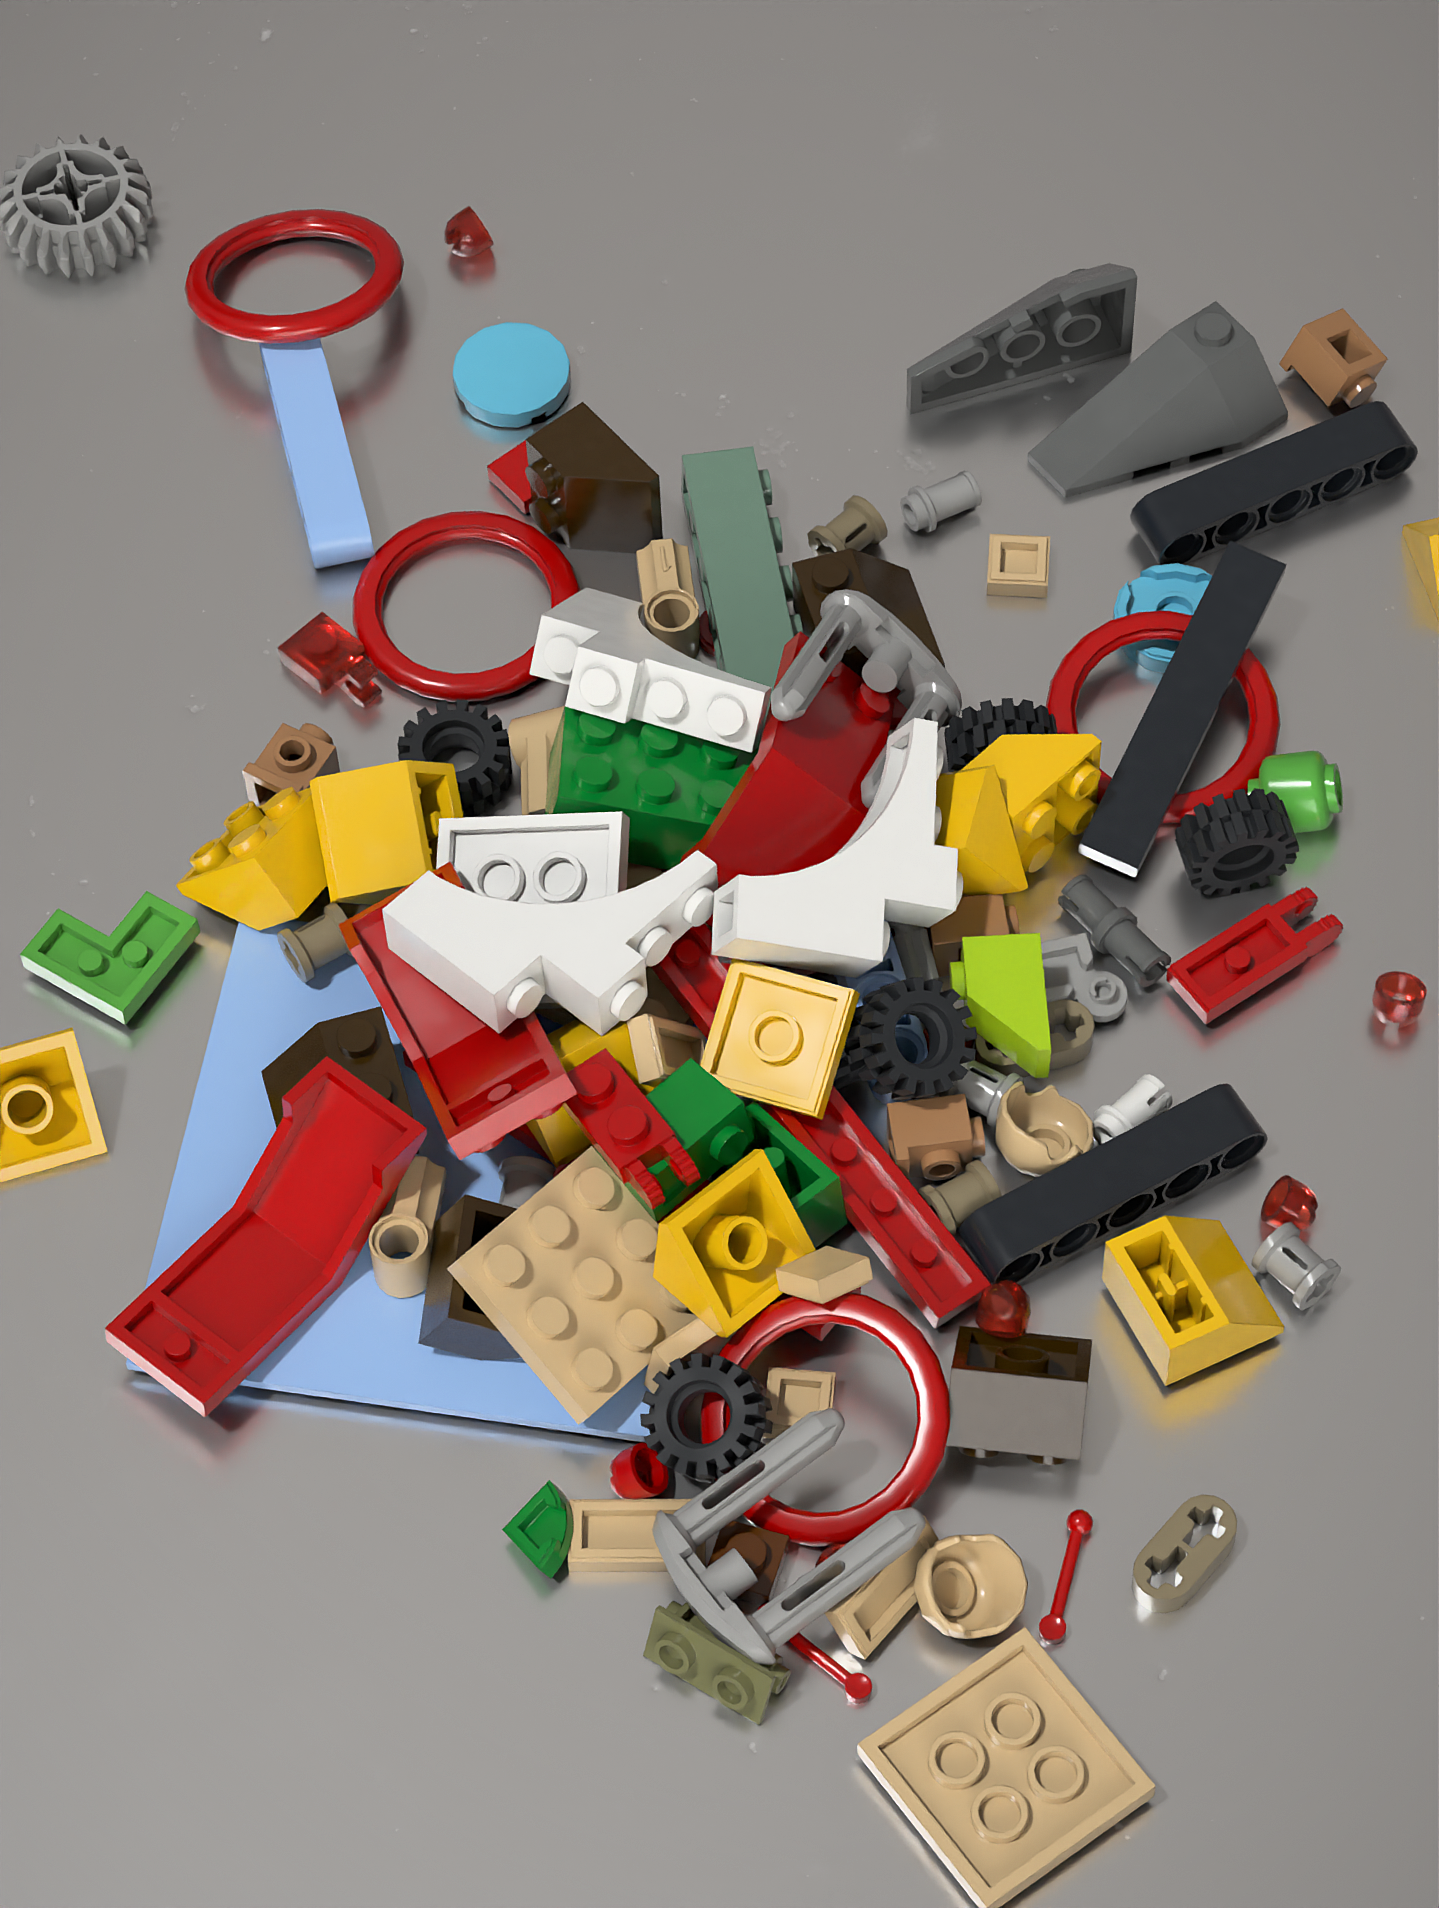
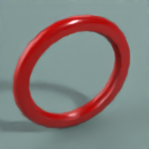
(304, 325)
(433, 531)
(1169, 625)
(931, 1406)

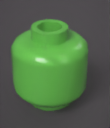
(1306, 785)

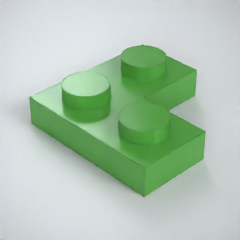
(117, 969)

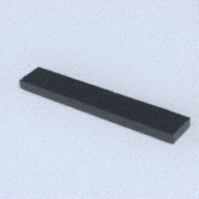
(1182, 709)

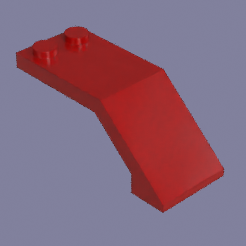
(805, 782)
(472, 1074)
(278, 1245)

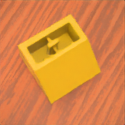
(1046, 788)
(382, 826)
(263, 864)
(1187, 1294)

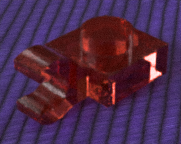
(330, 655)

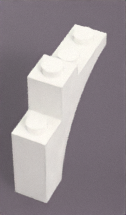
(628, 673)
(888, 871)
(581, 953)

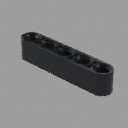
(1273, 484)
(1113, 1185)

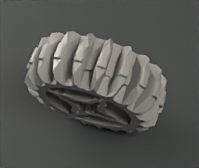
(109, 197)

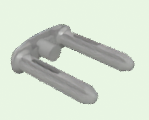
(894, 659)
(714, 1588)

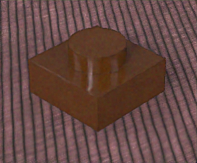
(761, 1550)

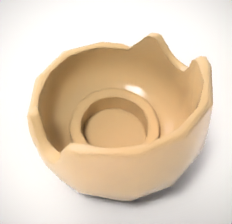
(1041, 1129)
(970, 1585)

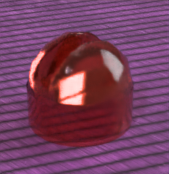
(467, 234)
(1402, 986)
(1289, 1202)
(1004, 1310)

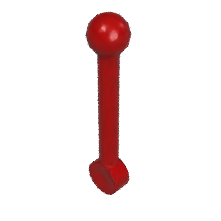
(1053, 1626)
(857, 1685)

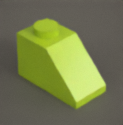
(1007, 996)

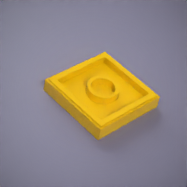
(779, 1036)

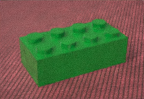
(652, 774)

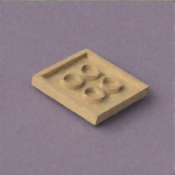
(576, 1285)
(1006, 1770)

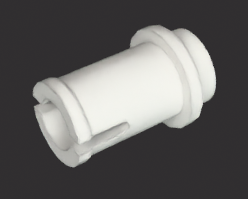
(1131, 1109)

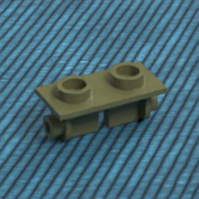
(694, 1654)

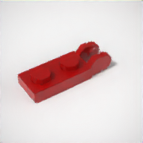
(1251, 955)
(625, 1127)

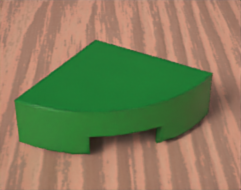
(544, 1529)

